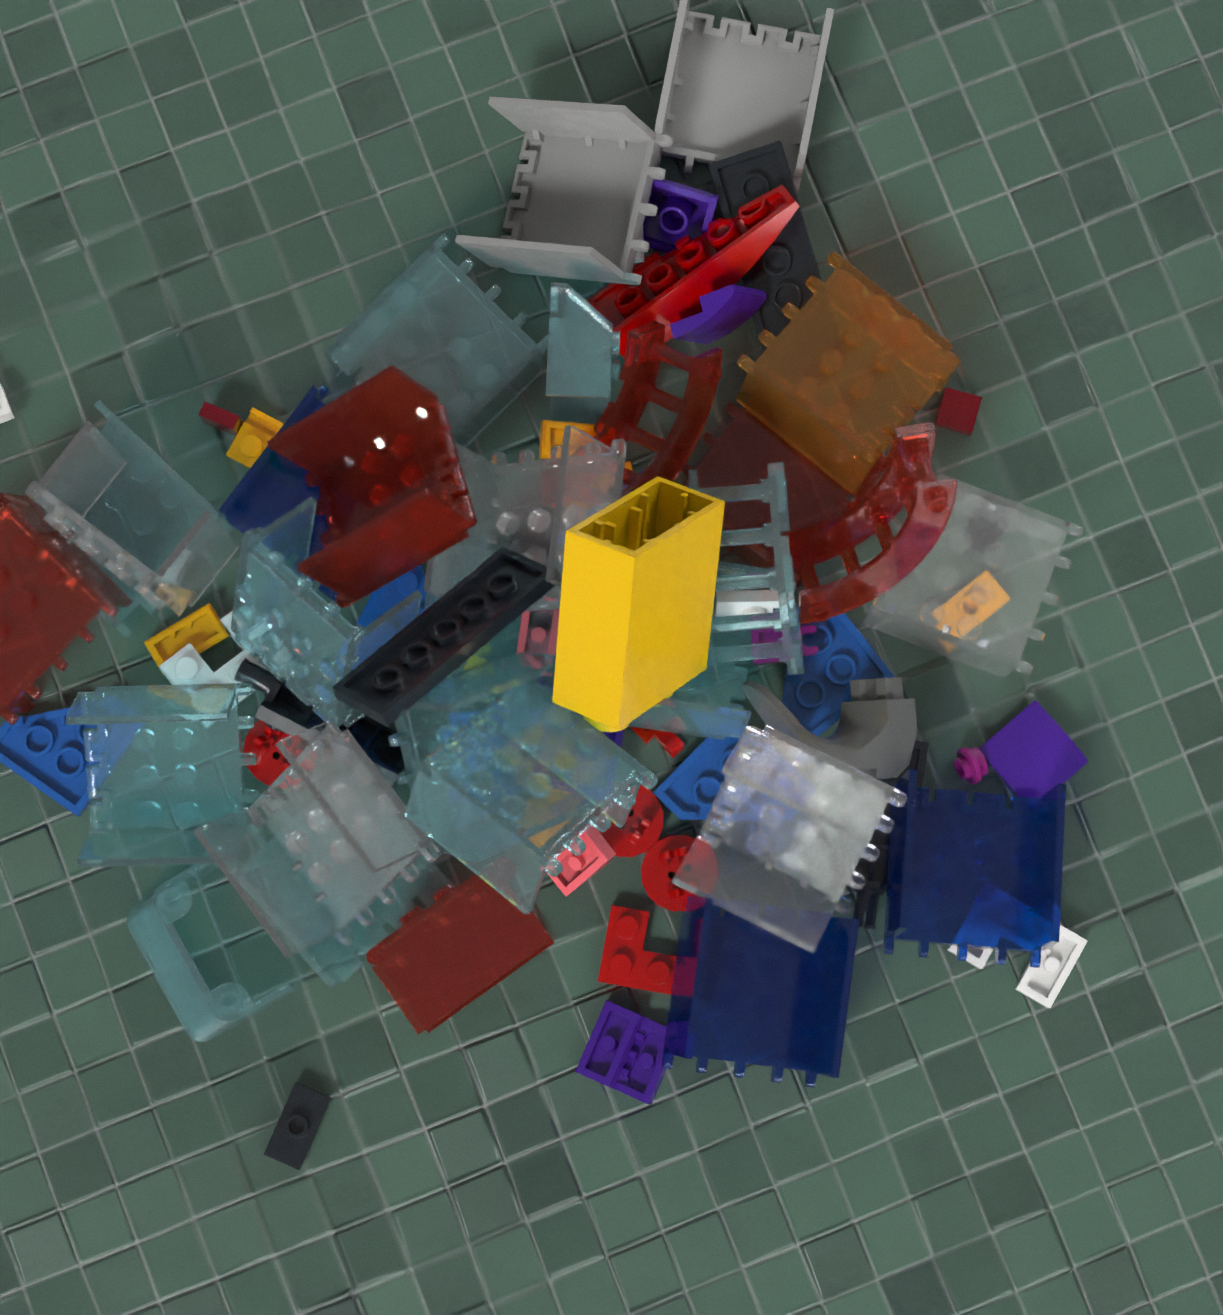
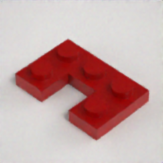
(625, 960)

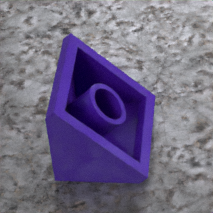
(679, 214)

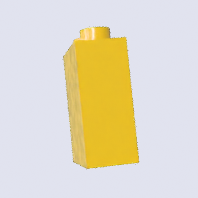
(636, 602)

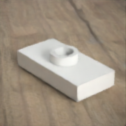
(744, 602)

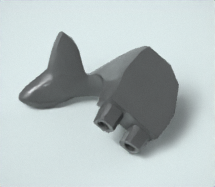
(873, 729)

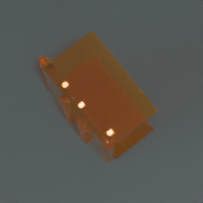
(845, 373)

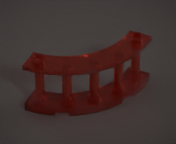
(639, 373)
(905, 483)

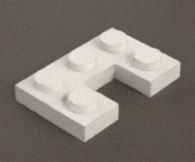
(190, 668)
(1044, 982)

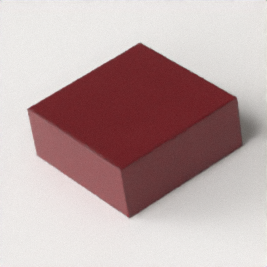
(958, 411)
(220, 419)

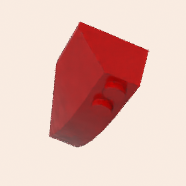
(696, 267)

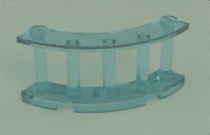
(777, 578)

